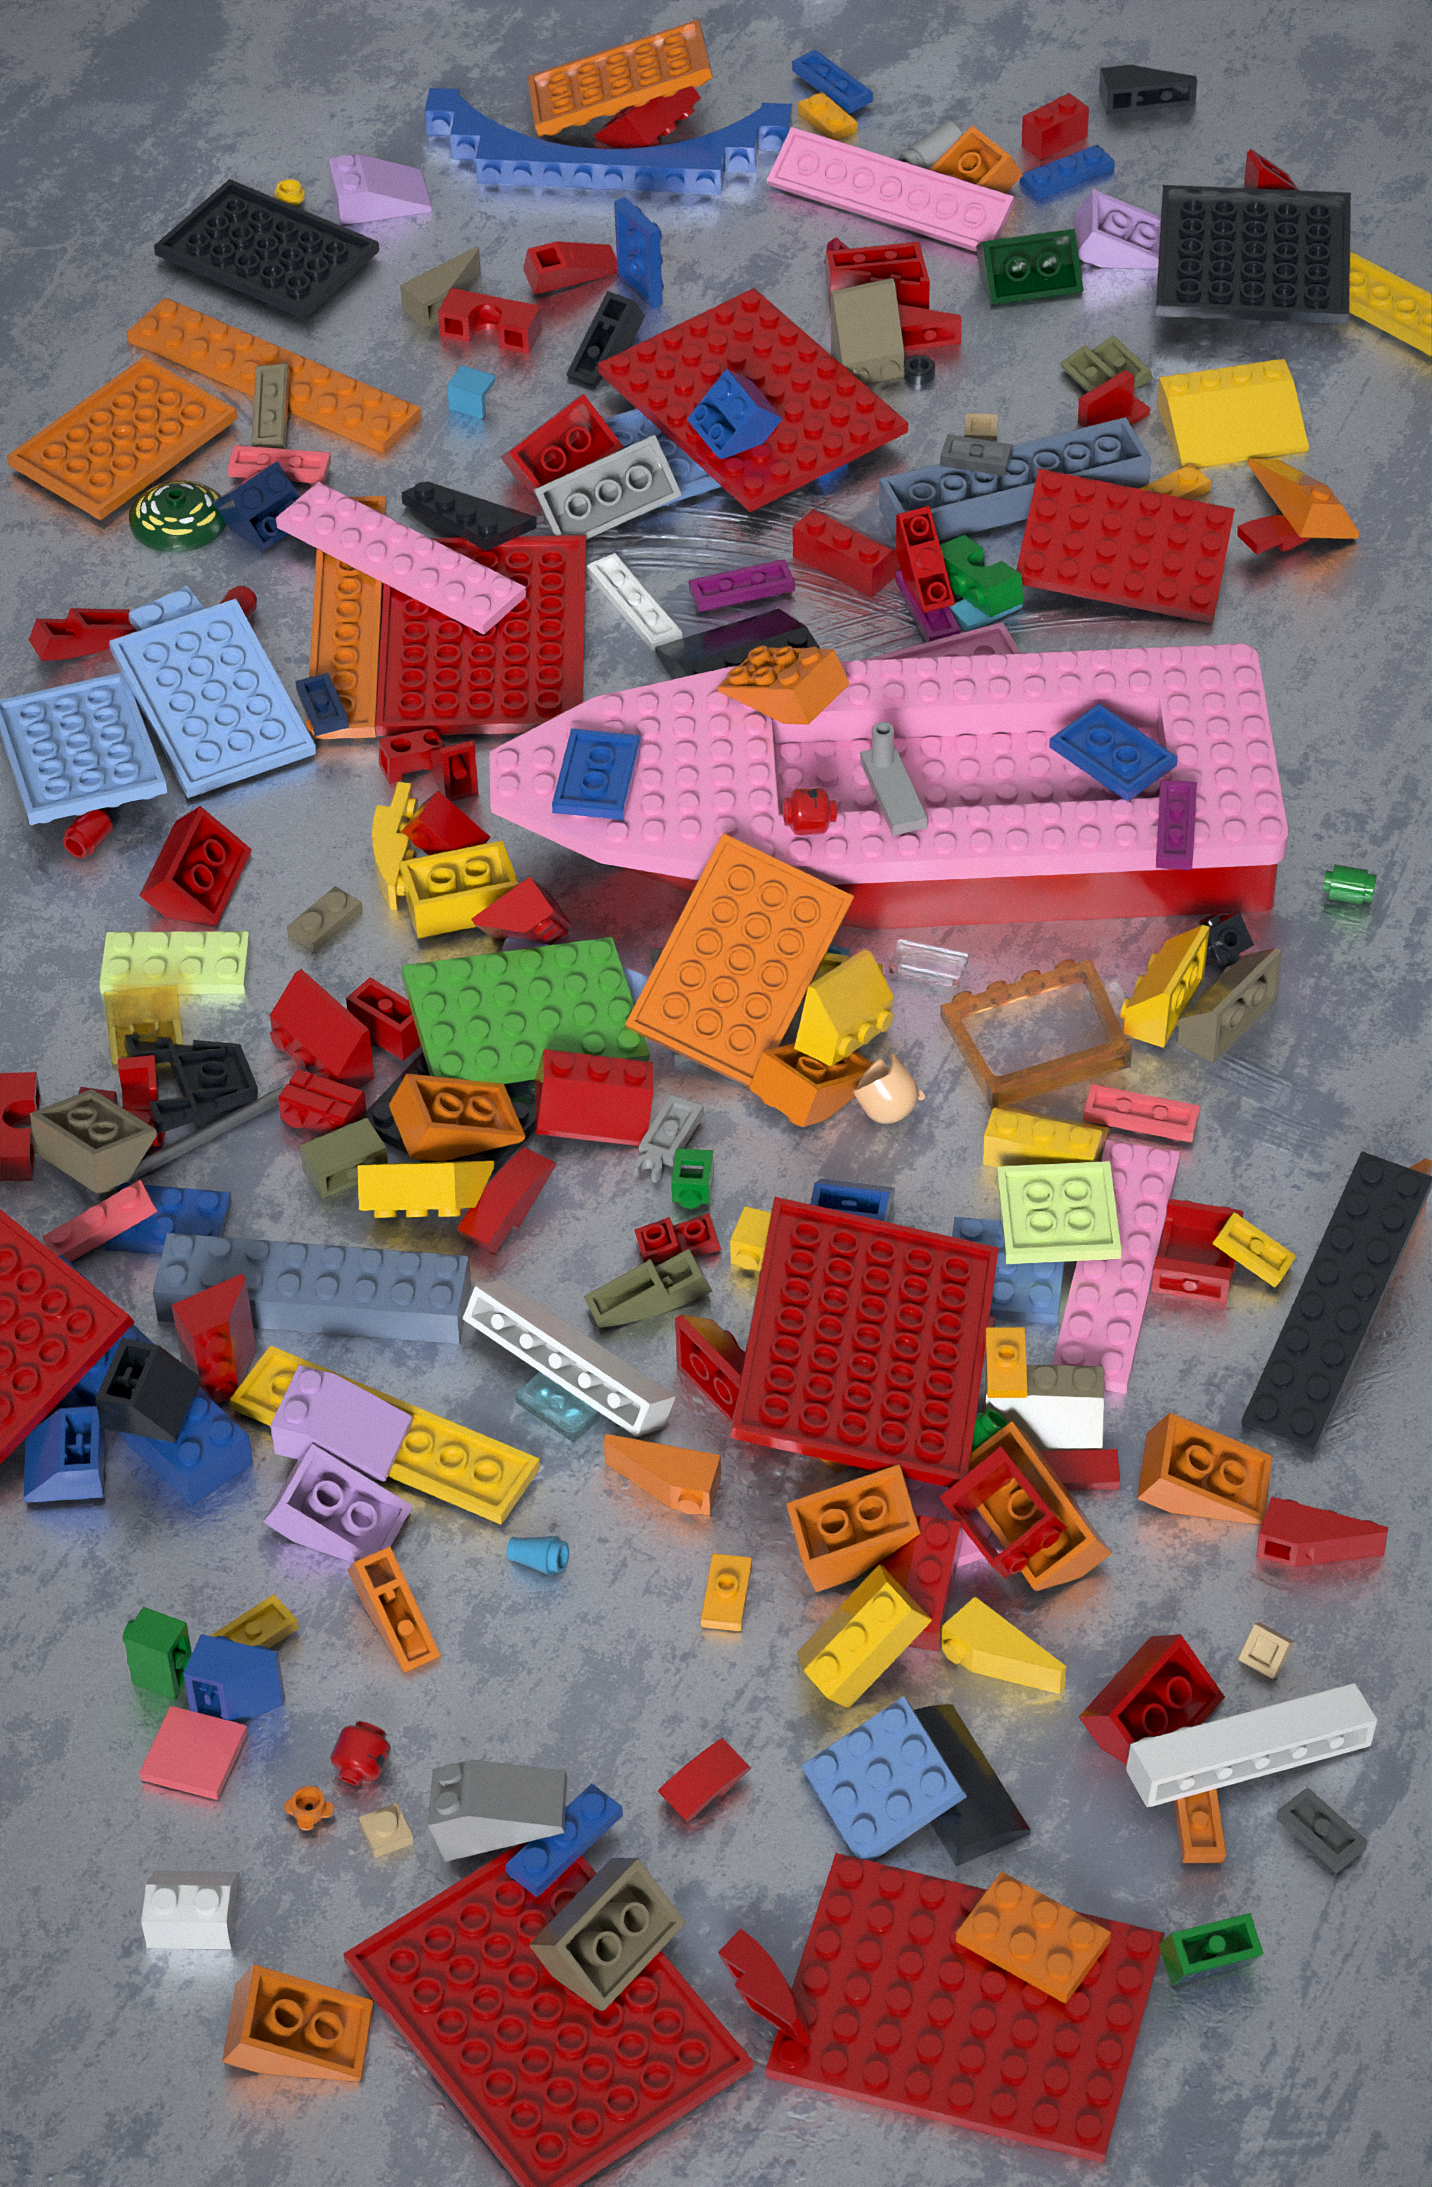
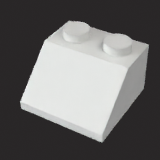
(190, 1909)

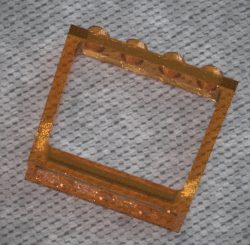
(1047, 1075)

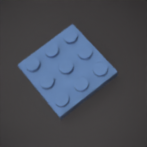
(1020, 1290)
(883, 1781)

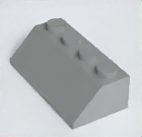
(609, 491)

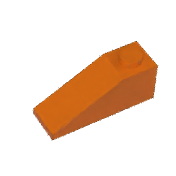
(673, 1475)
(393, 1609)

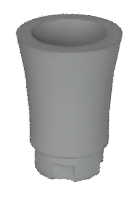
(933, 146)

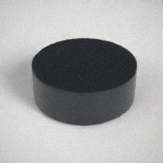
(919, 370)

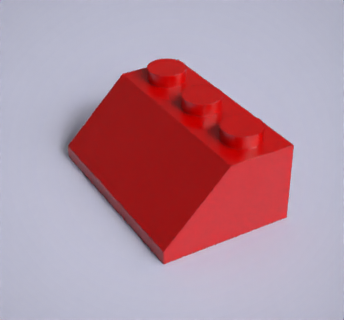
(643, 124)
(561, 445)
(844, 552)
(196, 870)
(525, 914)
(321, 1033)
(593, 1097)
(217, 1336)
(710, 1360)
(927, 1573)
(1152, 1696)

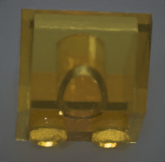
(143, 1012)

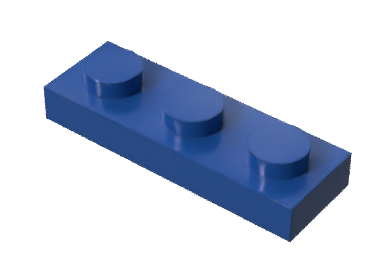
(832, 81)
(1067, 172)
(549, 1857)

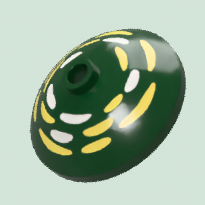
(176, 516)

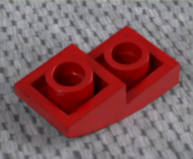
(1269, 532)
(664, 1240)
(703, 1779)

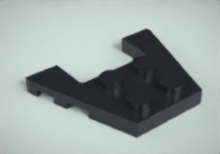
(208, 1074)

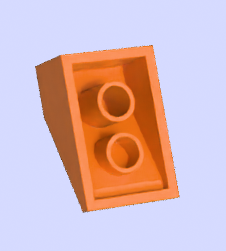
(979, 162)
(805, 1086)
(453, 1117)
(1203, 1473)
(852, 1526)
(296, 2027)

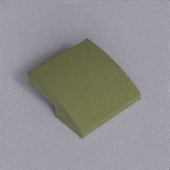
(1104, 362)

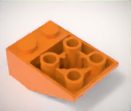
(787, 682)

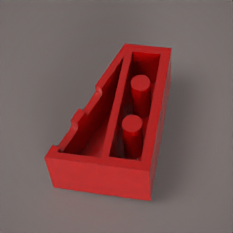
(876, 263)

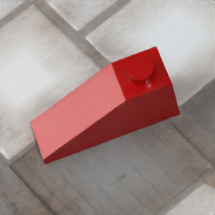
(928, 328)

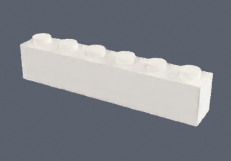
(569, 1357)
(1250, 1744)

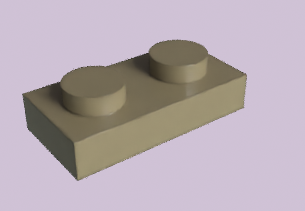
(324, 919)

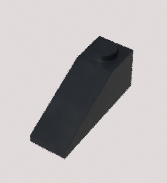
(1143, 88)
(608, 335)

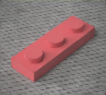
(297, 464)
(1141, 1113)
(101, 1222)

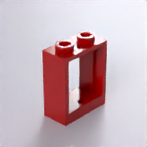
(981, 1485)

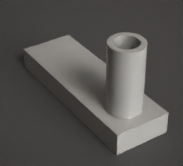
(891, 782)

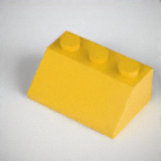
(455, 886)
(1167, 987)
(845, 1010)
(1036, 1138)
(422, 1187)
(862, 1638)

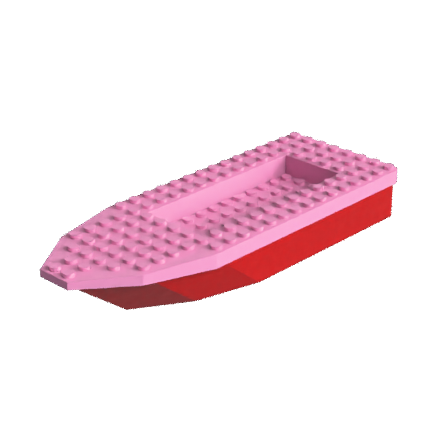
(1007, 817)

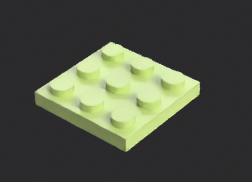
(1058, 1212)

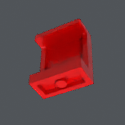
(1187, 1259)

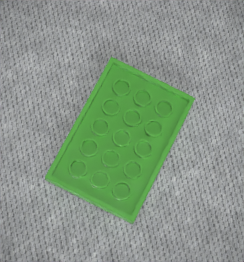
(500, 1009)

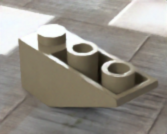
(426, 292)

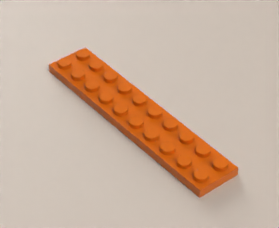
(314, 389)
(348, 636)

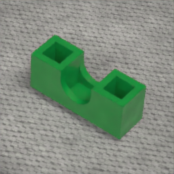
(985, 587)

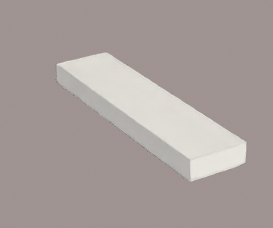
(633, 601)

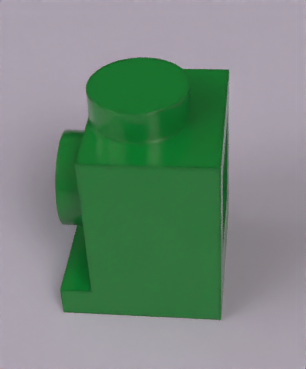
(690, 1185)

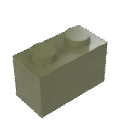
(333, 1158)

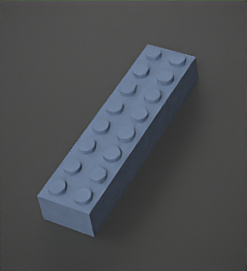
(977, 501)
(323, 1286)

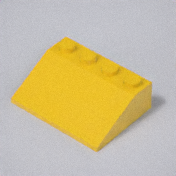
(1232, 414)

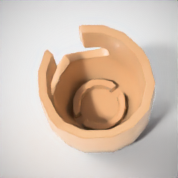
(887, 1093)

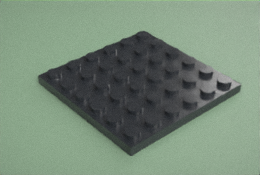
(1254, 254)

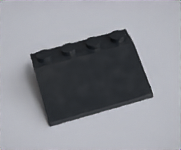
(732, 642)

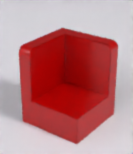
(138, 1081)

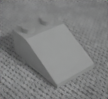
(494, 1806)

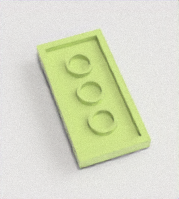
(195, 960)

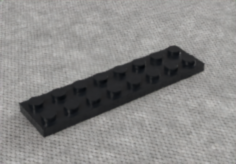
(1337, 1302)

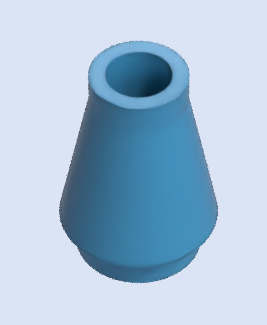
(543, 1554)

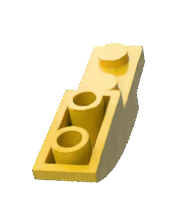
(391, 844)

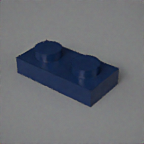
(321, 704)

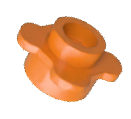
(308, 1797)

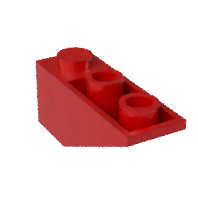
(567, 264)
(1313, 1536)

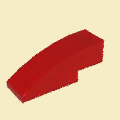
(80, 634)
(506, 1200)
(764, 1986)

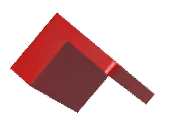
(1112, 402)

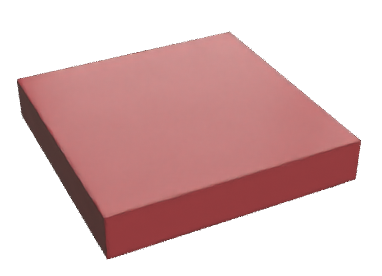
(193, 1752)

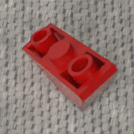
(922, 560)

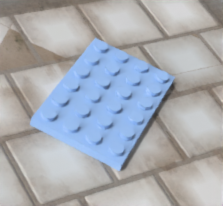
(212, 698)
(79, 748)

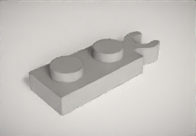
(667, 1132)

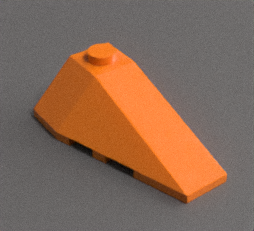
(1304, 501)

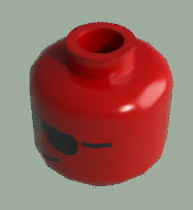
(809, 811)
(360, 1753)

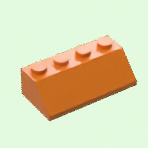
(1013, 1513)

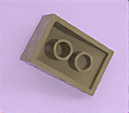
(868, 331)

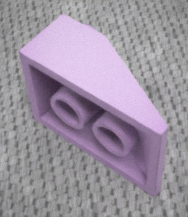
(375, 189)
(1116, 233)
(340, 1421)
(336, 1509)

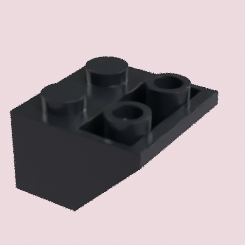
(146, 1392)

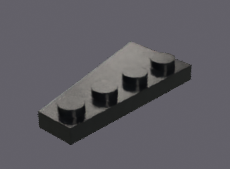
(468, 516)

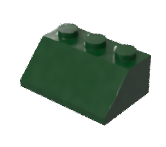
(1030, 266)

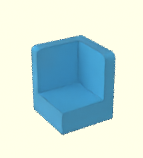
(468, 391)

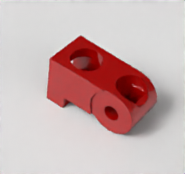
(407, 753)

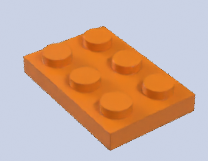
(1033, 1937)

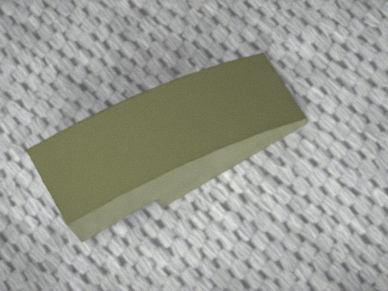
(648, 1291)

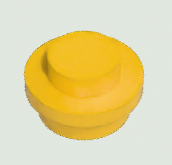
(290, 192)

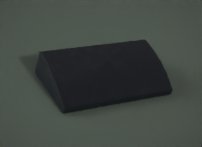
(987, 1814)

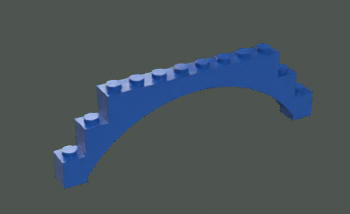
(678, 167)

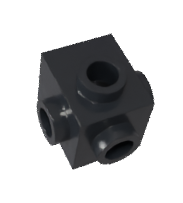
(1226, 938)

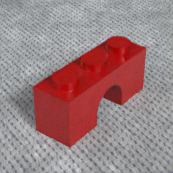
(469, 312)
(18, 1098)

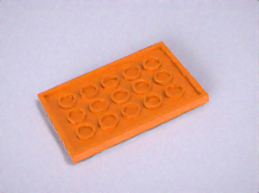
(619, 78)
(122, 438)
(739, 960)

